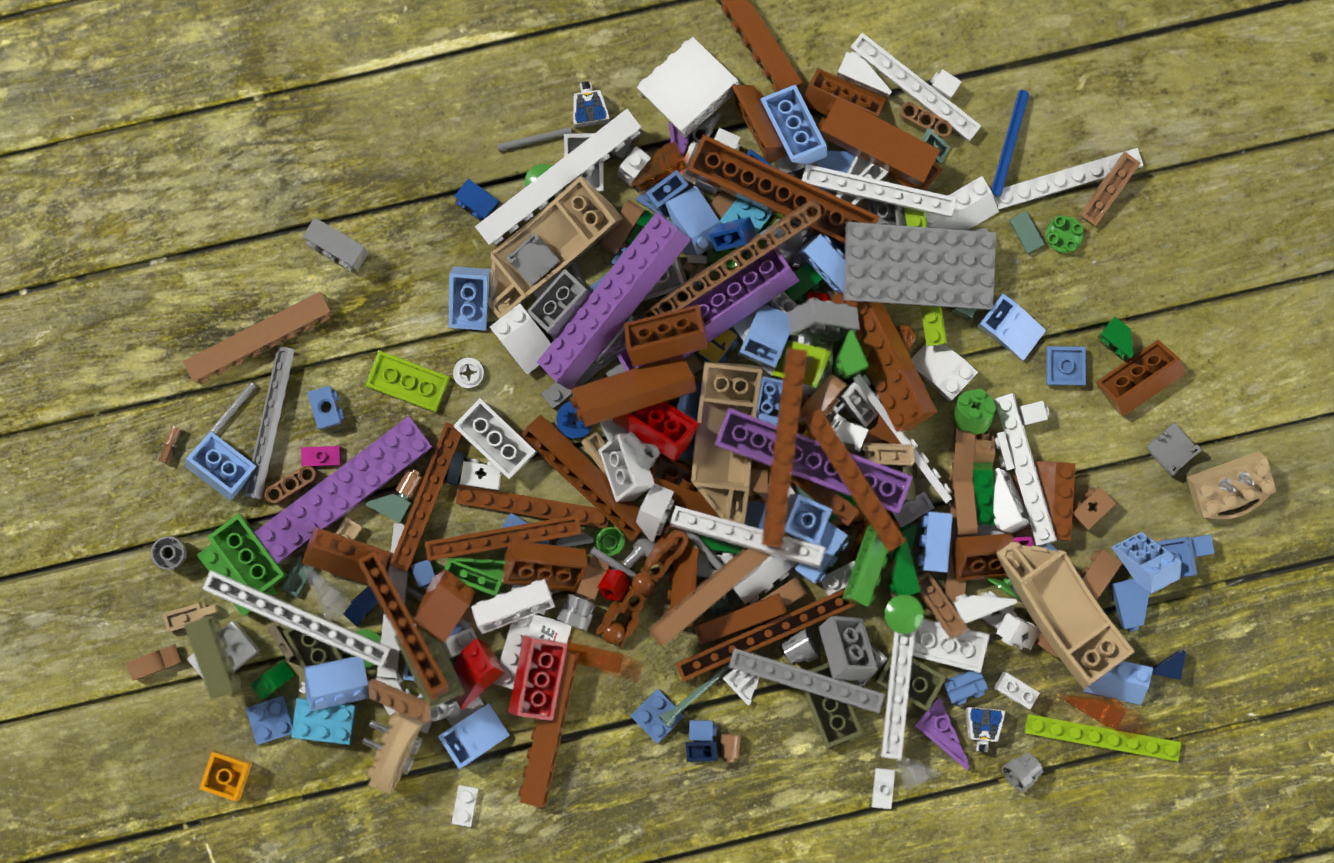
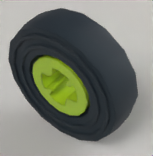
(455, 468)

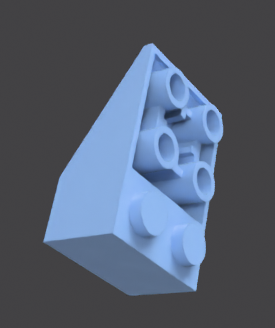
(1012, 327)
(766, 337)
(769, 400)
(1148, 562)
(474, 735)

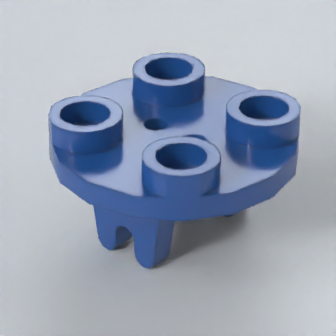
(565, 420)

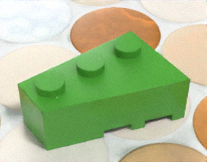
(480, 575)

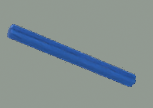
(1009, 143)

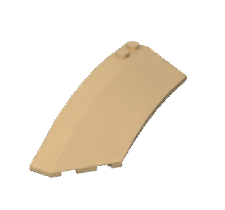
(566, 227)
(716, 472)
(1065, 611)

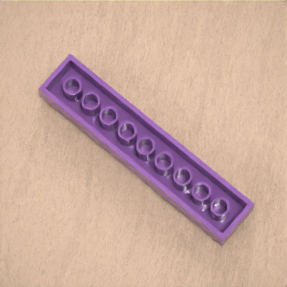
(737, 296)
(613, 301)
(755, 441)
(344, 489)

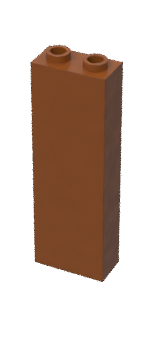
(878, 142)
(632, 390)

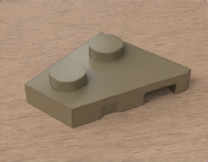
(277, 634)

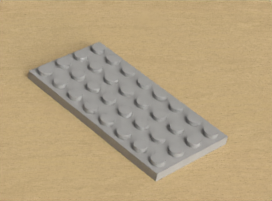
(919, 266)

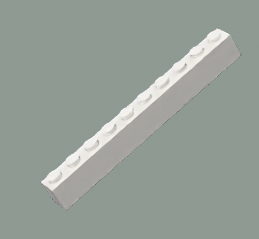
(558, 177)
(297, 618)

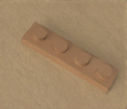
(1109, 188)
(940, 606)
(399, 700)

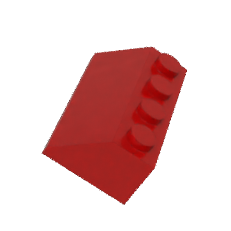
(660, 426)
(537, 678)

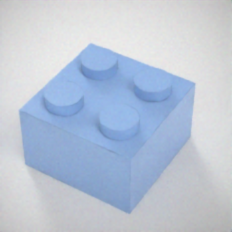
(805, 519)

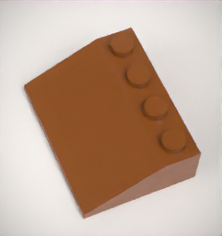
(1058, 489)

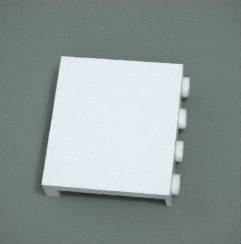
(688, 86)

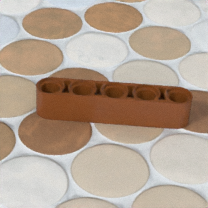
(740, 619)

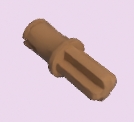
(170, 445)

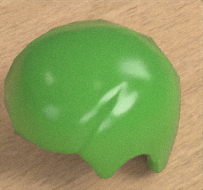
(610, 541)

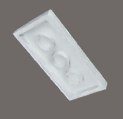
(962, 651)

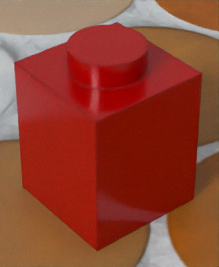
(614, 585)

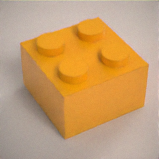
(225, 775)

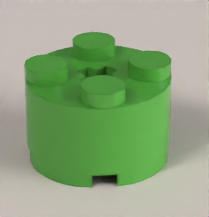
(974, 411)

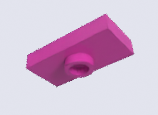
(321, 456)

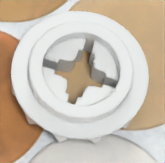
(461, 366)

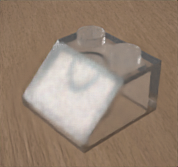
(912, 772)

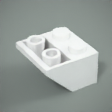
(655, 511)

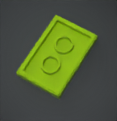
(815, 362)

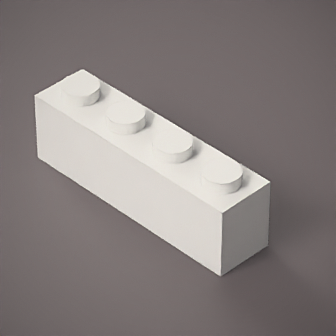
(513, 606)

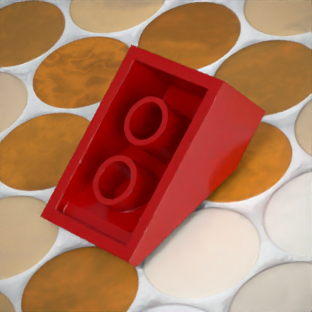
(476, 670)

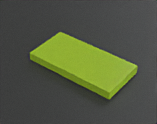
(407, 381)

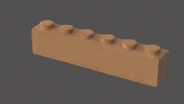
(1095, 578)

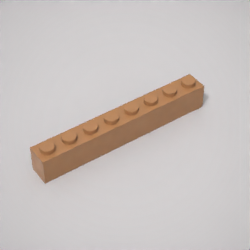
(257, 338)

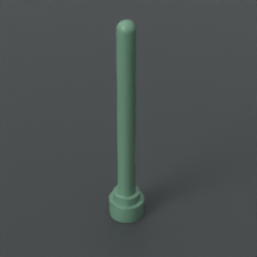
(669, 716)

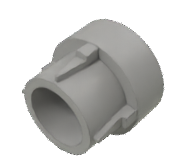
(179, 552)
(576, 612)
(801, 647)
(1022, 772)

